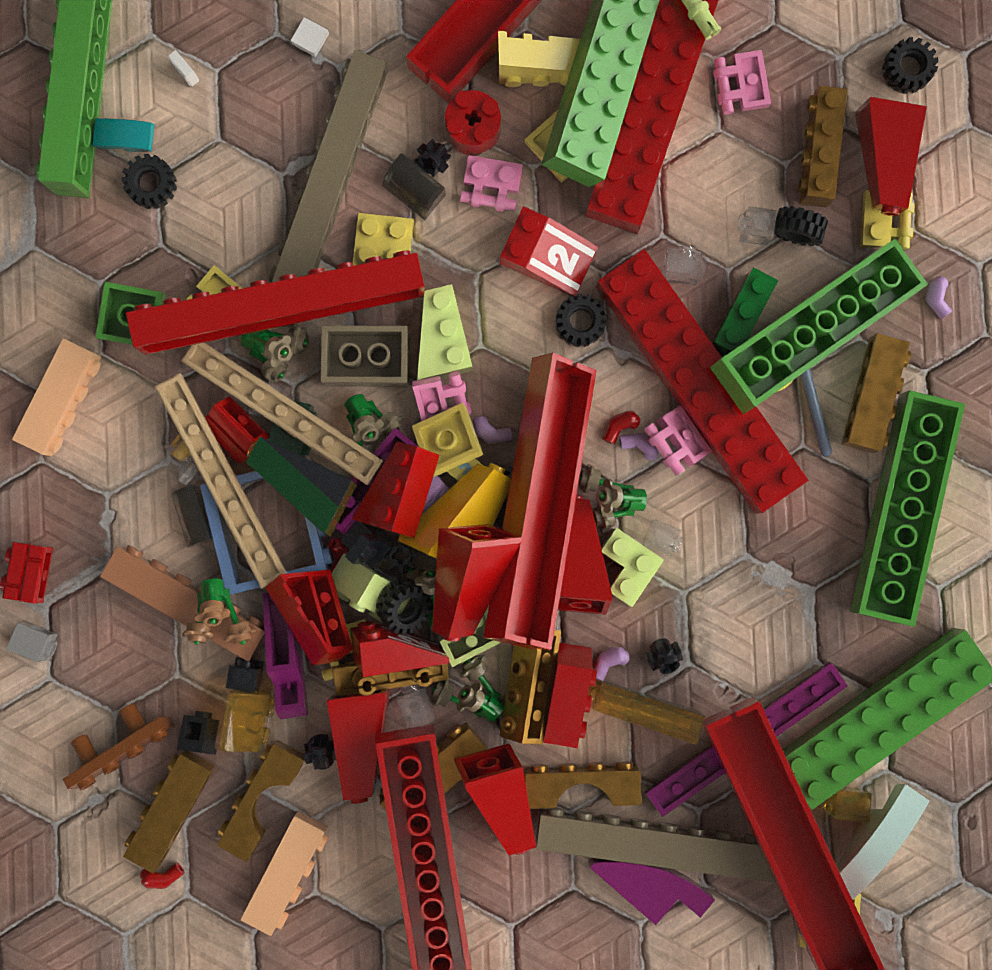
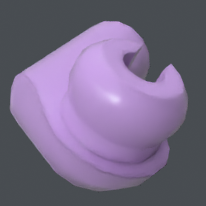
(935, 295)
(489, 433)
(639, 441)
(610, 658)

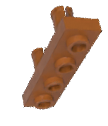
(130, 747)

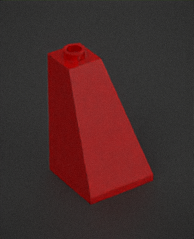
(890, 149)
(585, 575)
(467, 576)
(353, 728)
(499, 791)

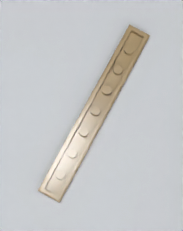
(283, 412)
(220, 479)

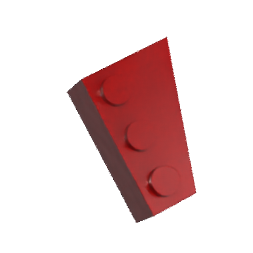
(399, 490)
(313, 614)
(570, 696)

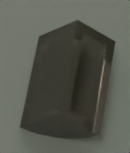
(413, 186)
(192, 515)

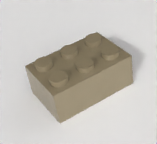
(365, 356)

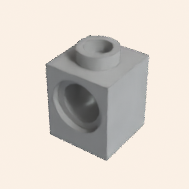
(32, 642)

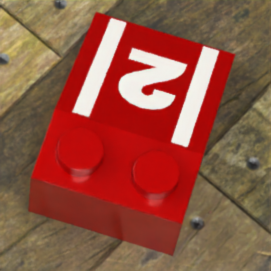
(548, 252)
(383, 651)

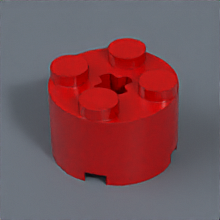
(478, 107)

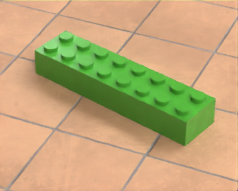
(599, 89)
(73, 96)
(818, 326)
(907, 508)
(887, 715)

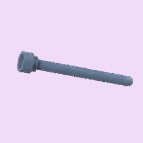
(816, 413)

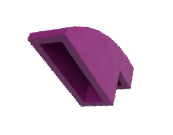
(284, 663)
(652, 888)

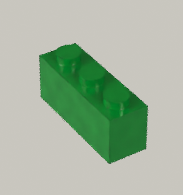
(744, 311)

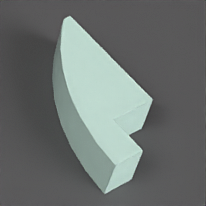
(880, 838)

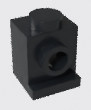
(245, 675)
(198, 733)

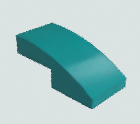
(123, 134)

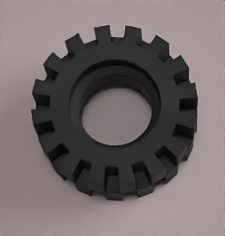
(916, 51)
(137, 170)
(800, 226)
(586, 304)
(395, 597)

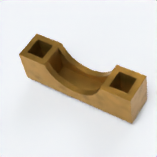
(619, 783)
(244, 831)

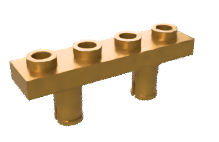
(350, 681)

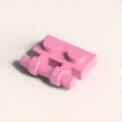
(750, 79)
(491, 175)
(432, 395)
(682, 435)

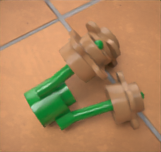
(212, 612)

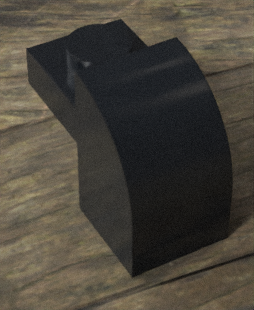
(366, 544)

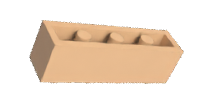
(57, 398)
(284, 873)

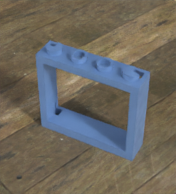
(225, 551)

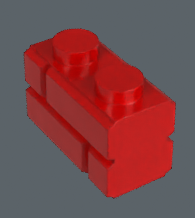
(234, 428)
(26, 572)

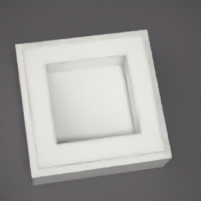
(309, 37)
(183, 68)

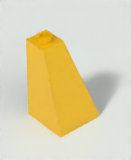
(471, 501)

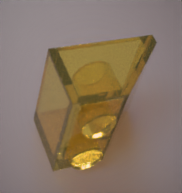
(247, 721)

